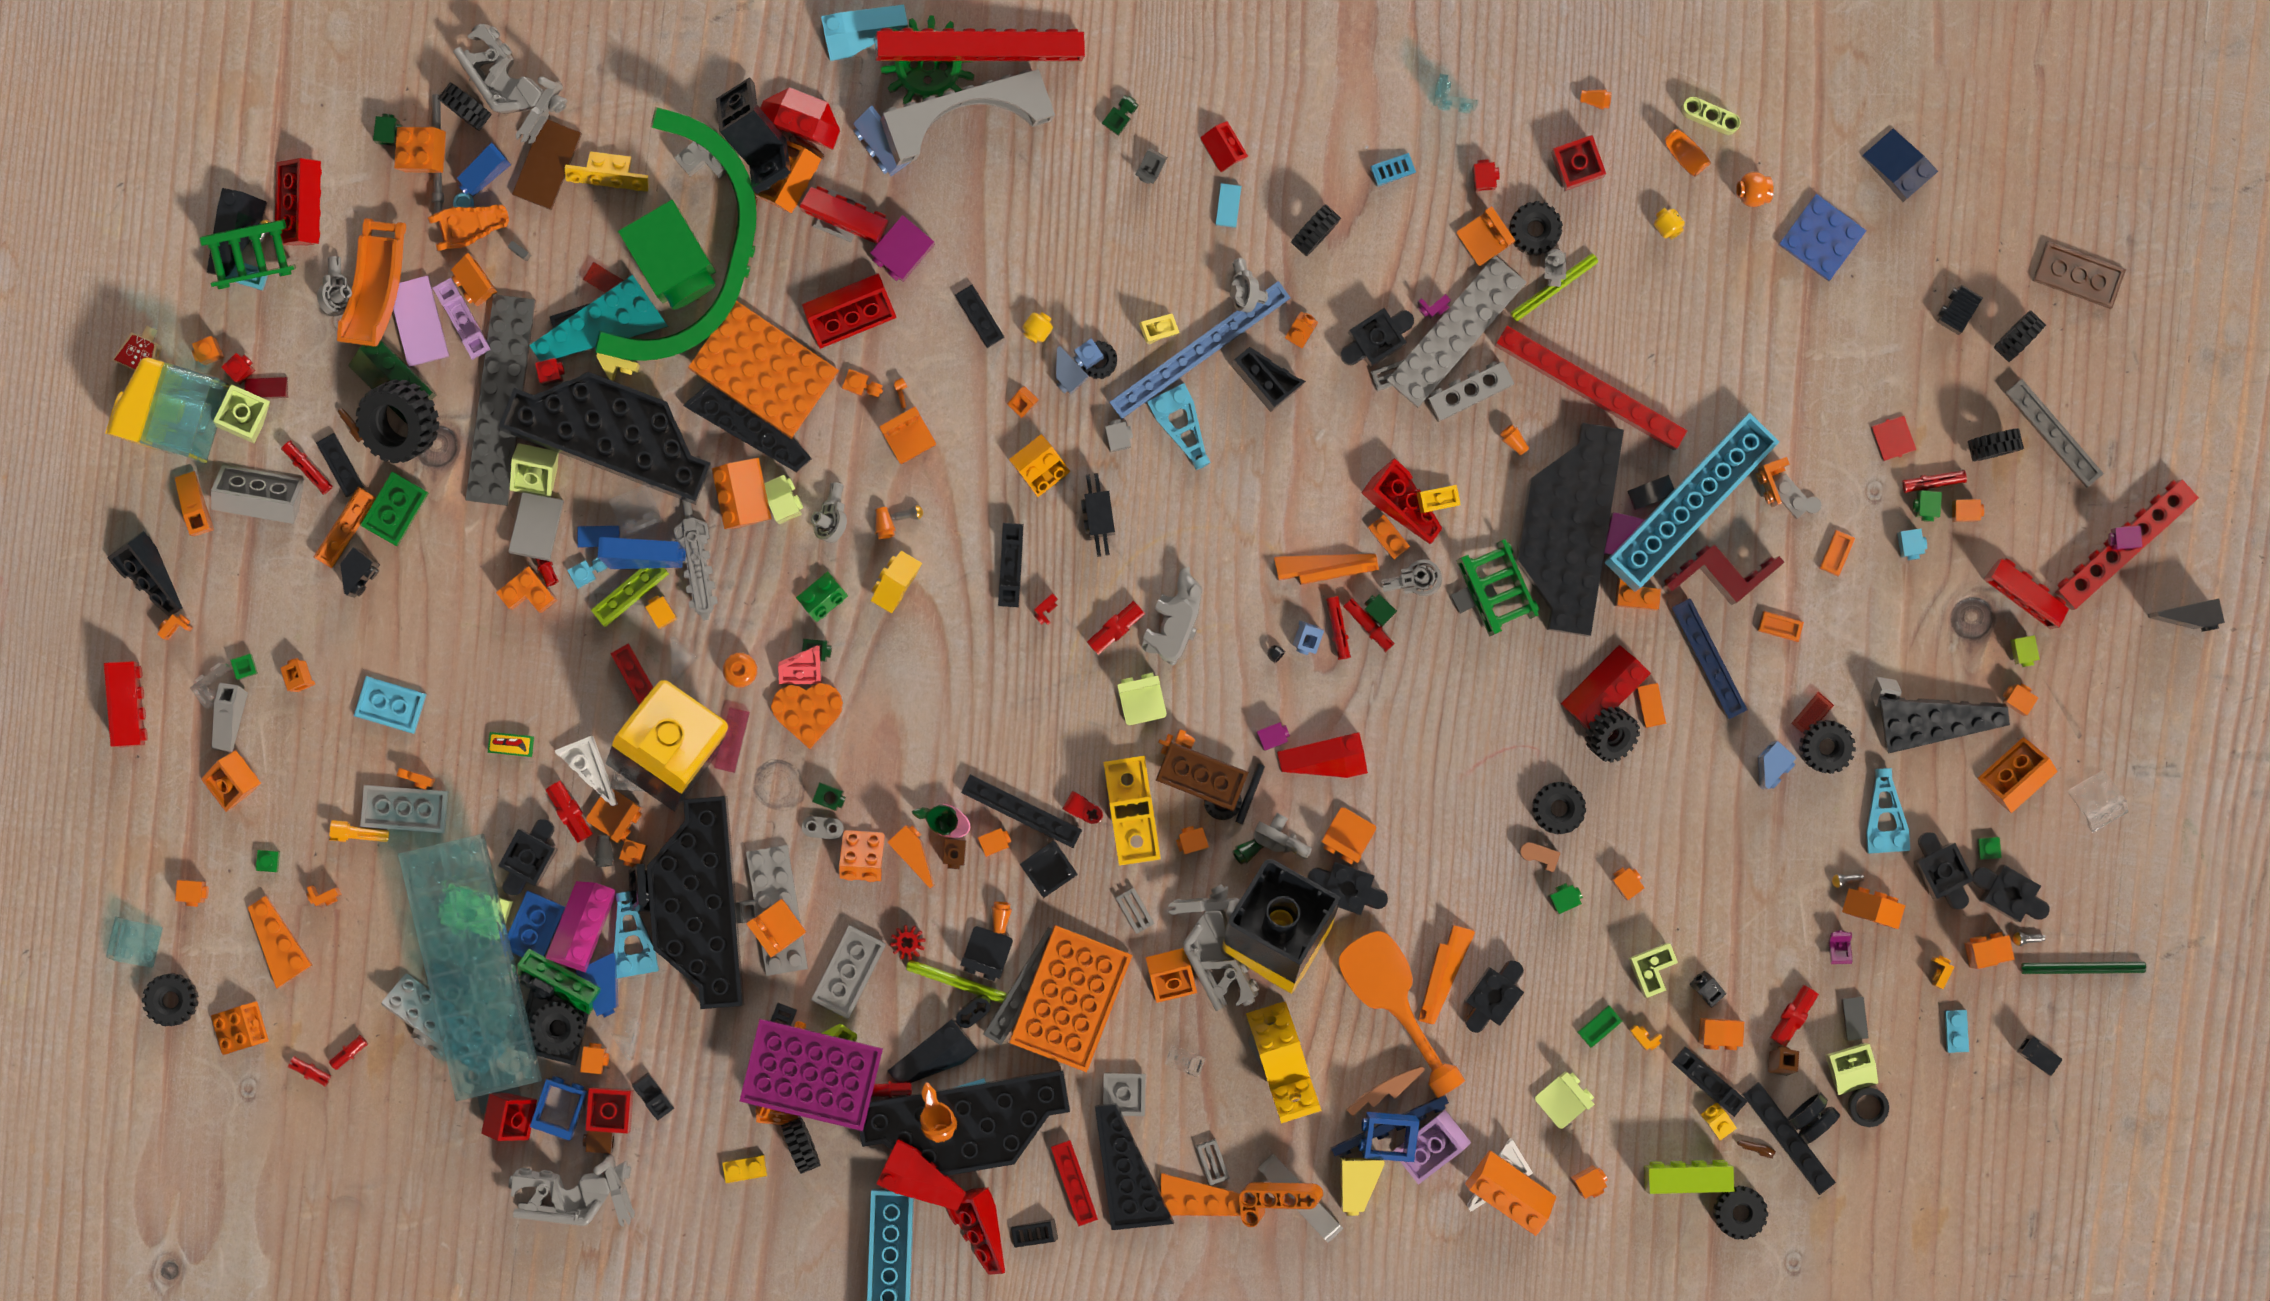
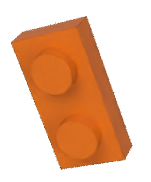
(1388, 537)

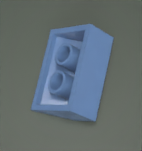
(871, 130)

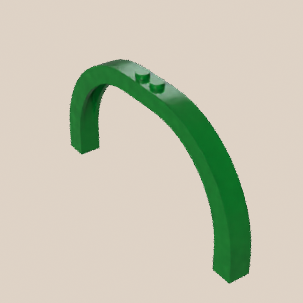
(737, 267)

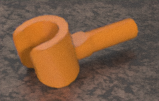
(899, 386)

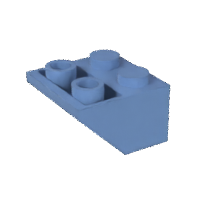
(1773, 763)

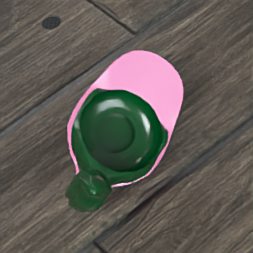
(944, 820)

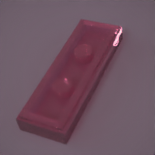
(731, 746)

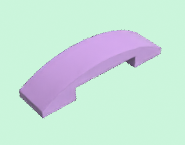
(462, 318)

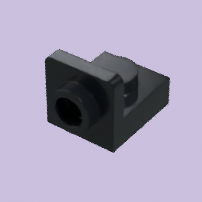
(1708, 988)

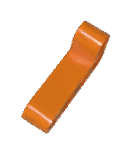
(1305, 1194)

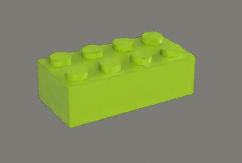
(1688, 1178)

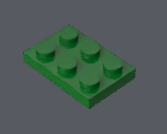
(394, 509)

